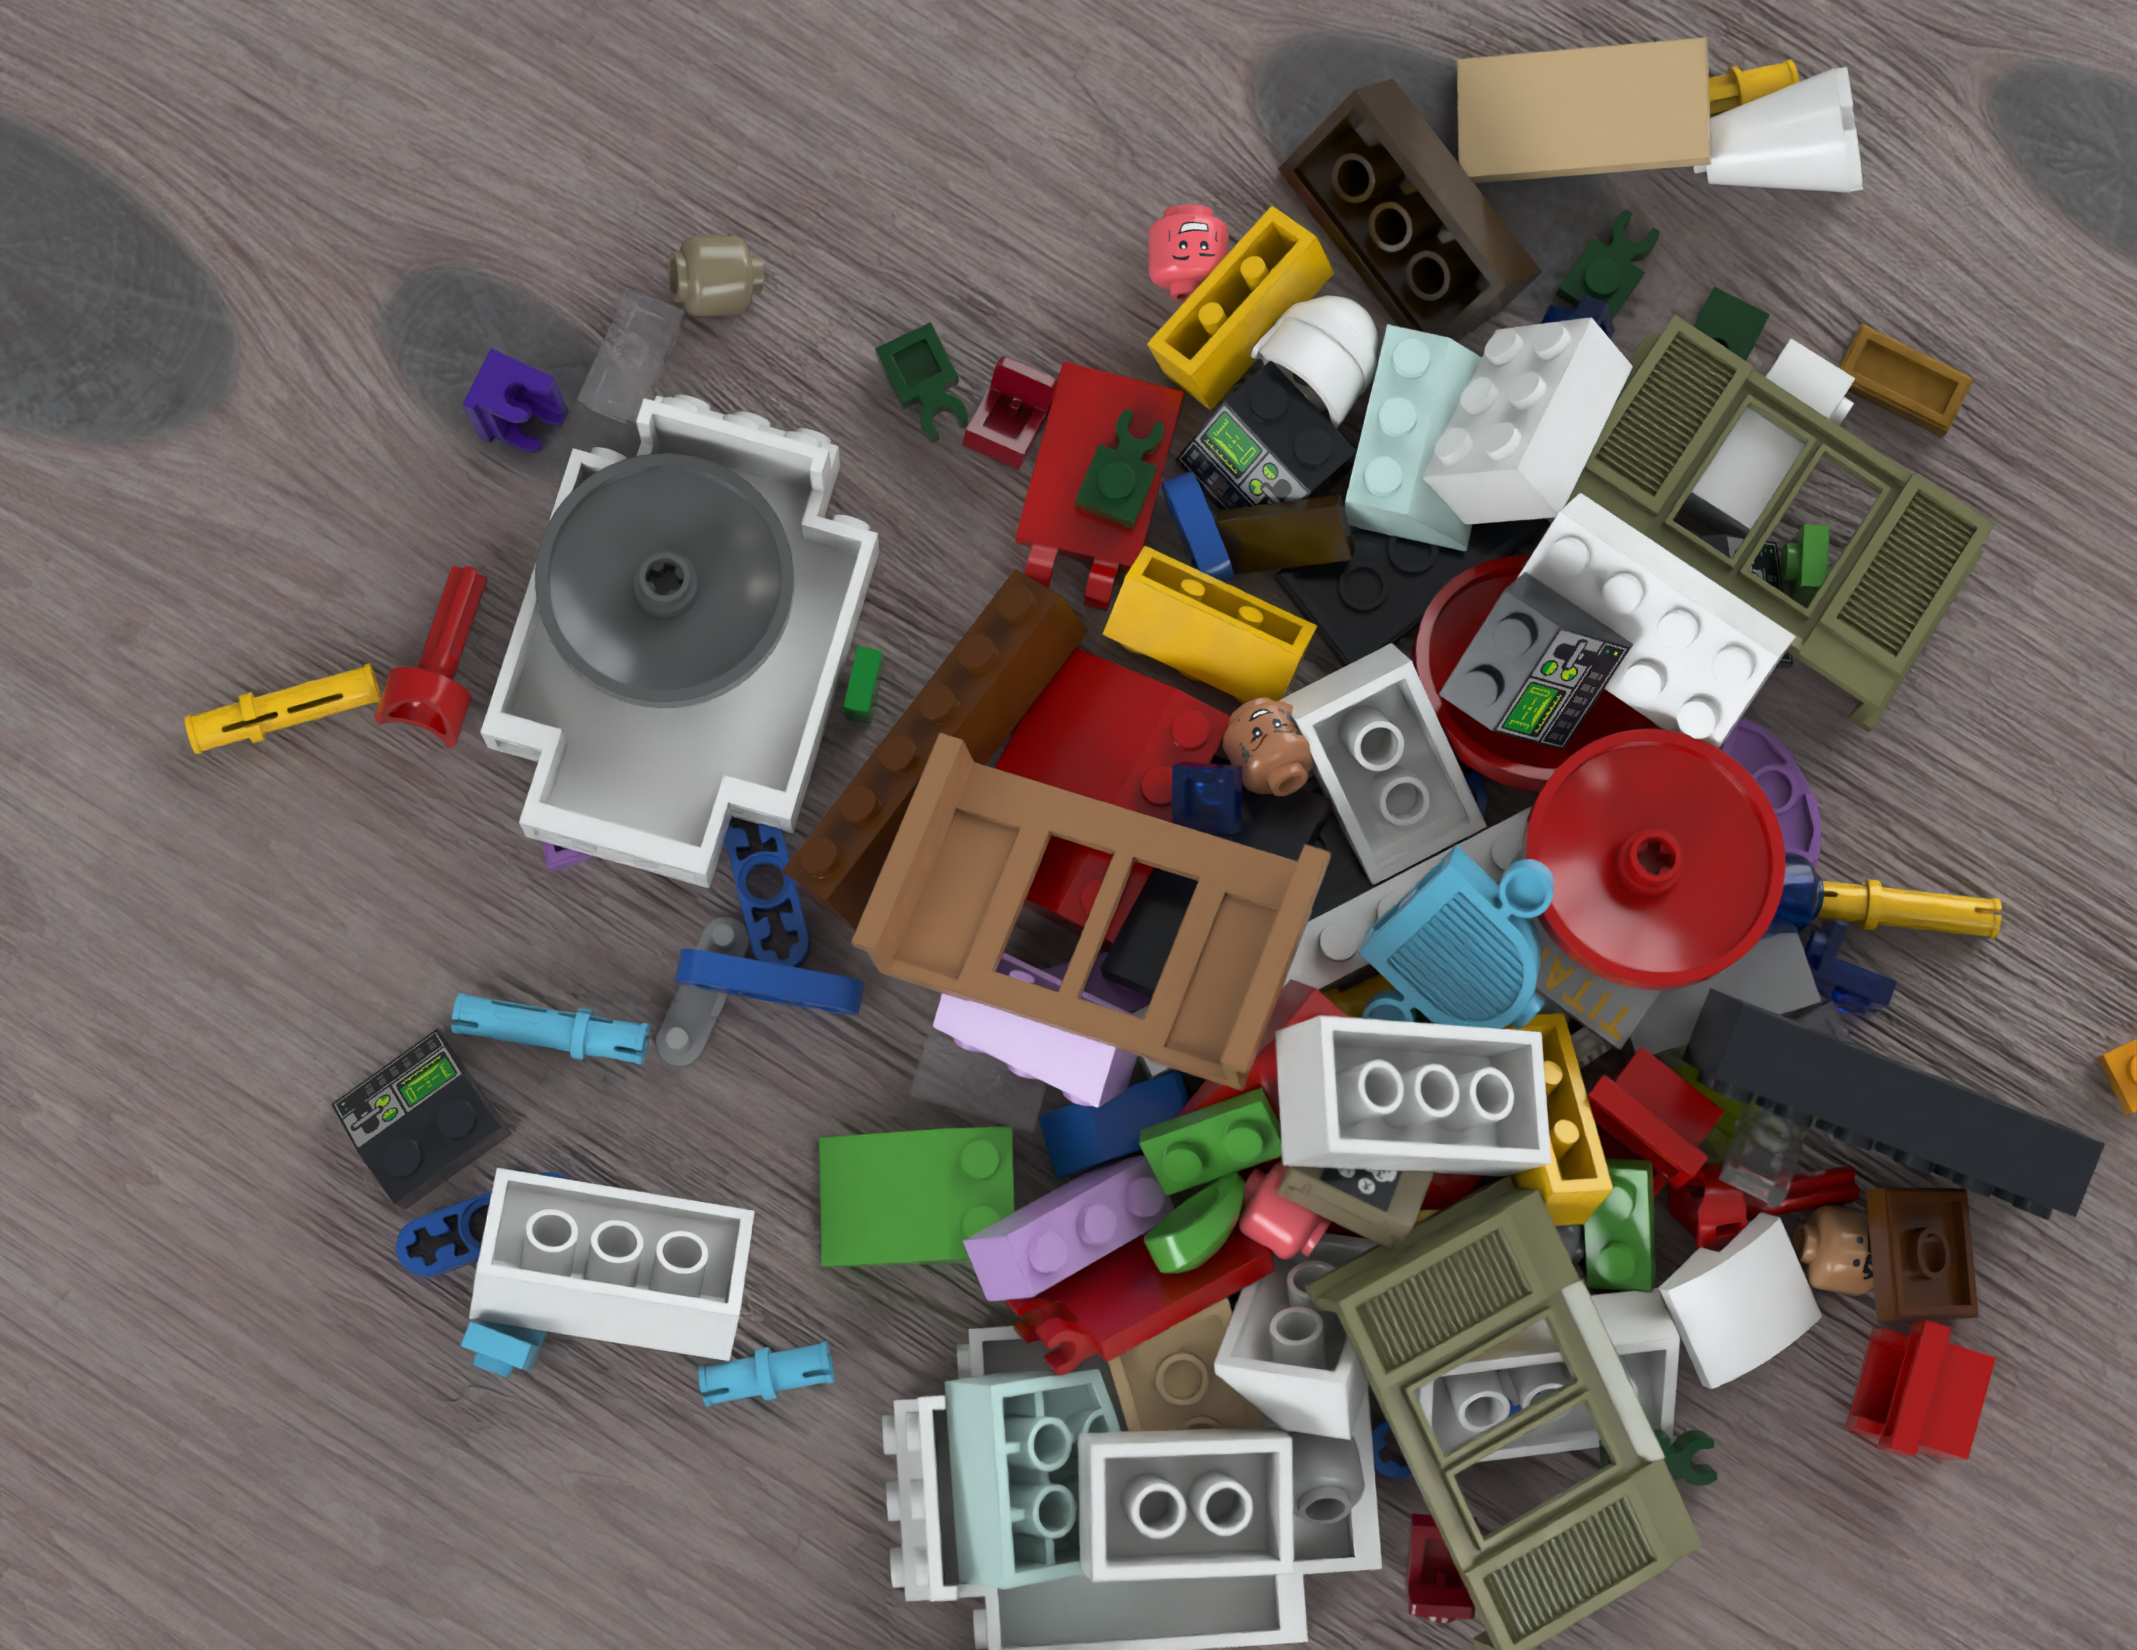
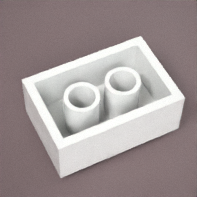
(1527, 422)
(1185, 1504)

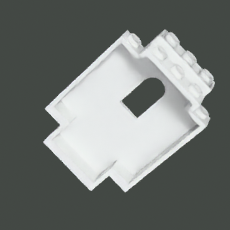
(666, 780)
(1073, 1609)

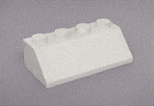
(612, 1264)
(1476, 1395)

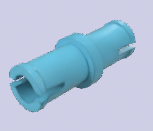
(766, 1373)

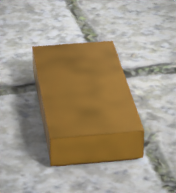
(1904, 380)

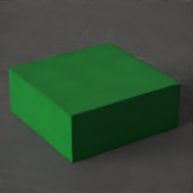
(864, 684)

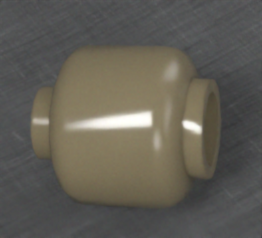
(715, 275)

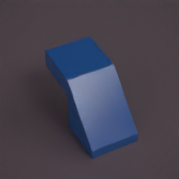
(1090, 1136)

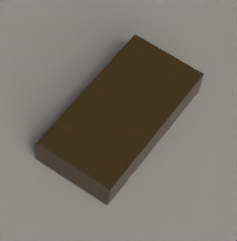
(1286, 534)

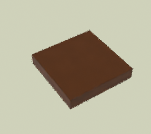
(1921, 1254)

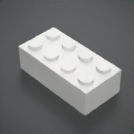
(1695, 644)
(1411, 1097)

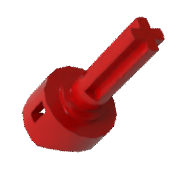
(428, 693)
(1722, 1211)

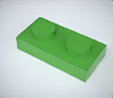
(1212, 1141)
(1623, 1231)

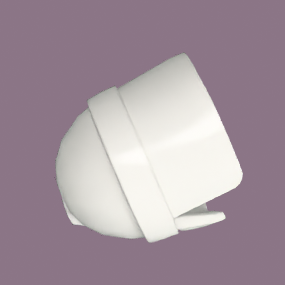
(1329, 347)

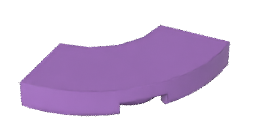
(1782, 783)

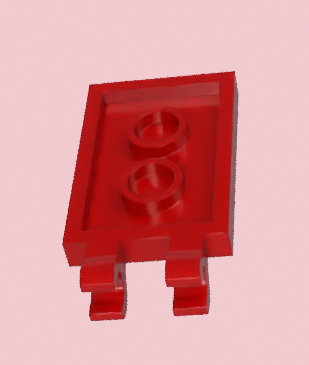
(1078, 421)
(1129, 1301)

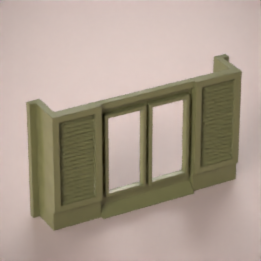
(1888, 580)
(1449, 1296)

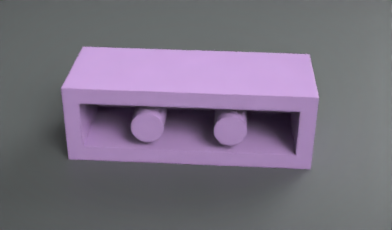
(1078, 1066)
(1067, 1229)

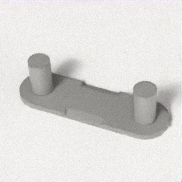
(697, 1010)

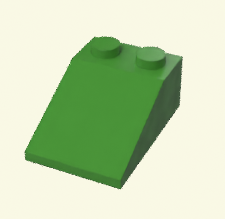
(912, 1194)

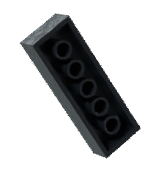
(1905, 1109)

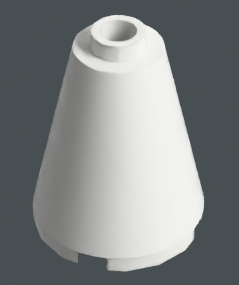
(1790, 139)

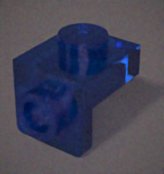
(1850, 986)

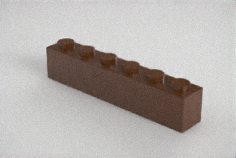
(972, 697)

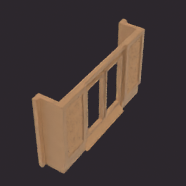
(970, 862)

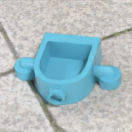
(1462, 946)

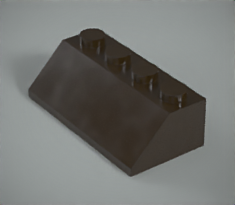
(1408, 215)

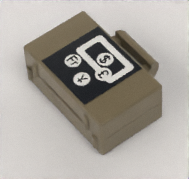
(1367, 1201)

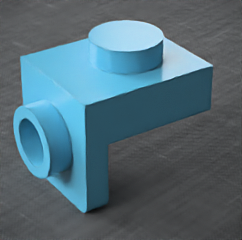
(503, 1346)

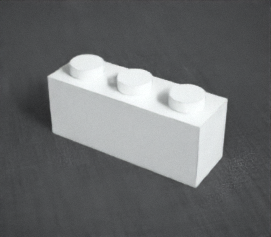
(1759, 452)

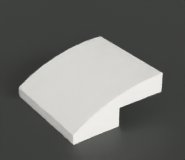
(1740, 1302)

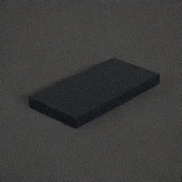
(1390, 583)
(1146, 939)

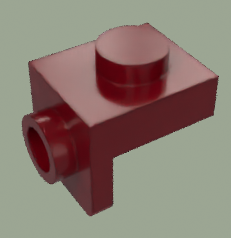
(1011, 413)
(1432, 1577)

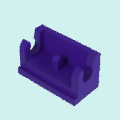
(508, 395)

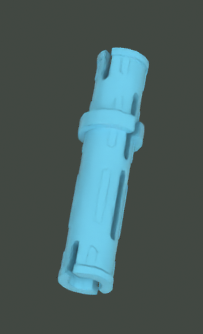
(562, 1030)

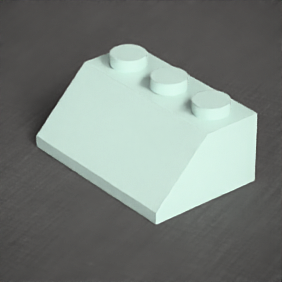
(1406, 415)

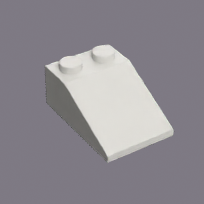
(1385, 763)

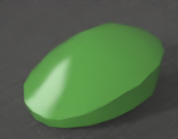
(1197, 1226)

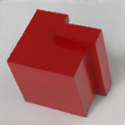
(1653, 1117)
(1920, 1392)

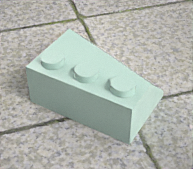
(1020, 1471)

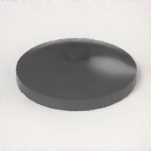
(664, 580)

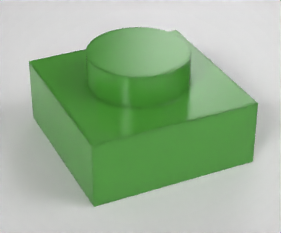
(1806, 561)

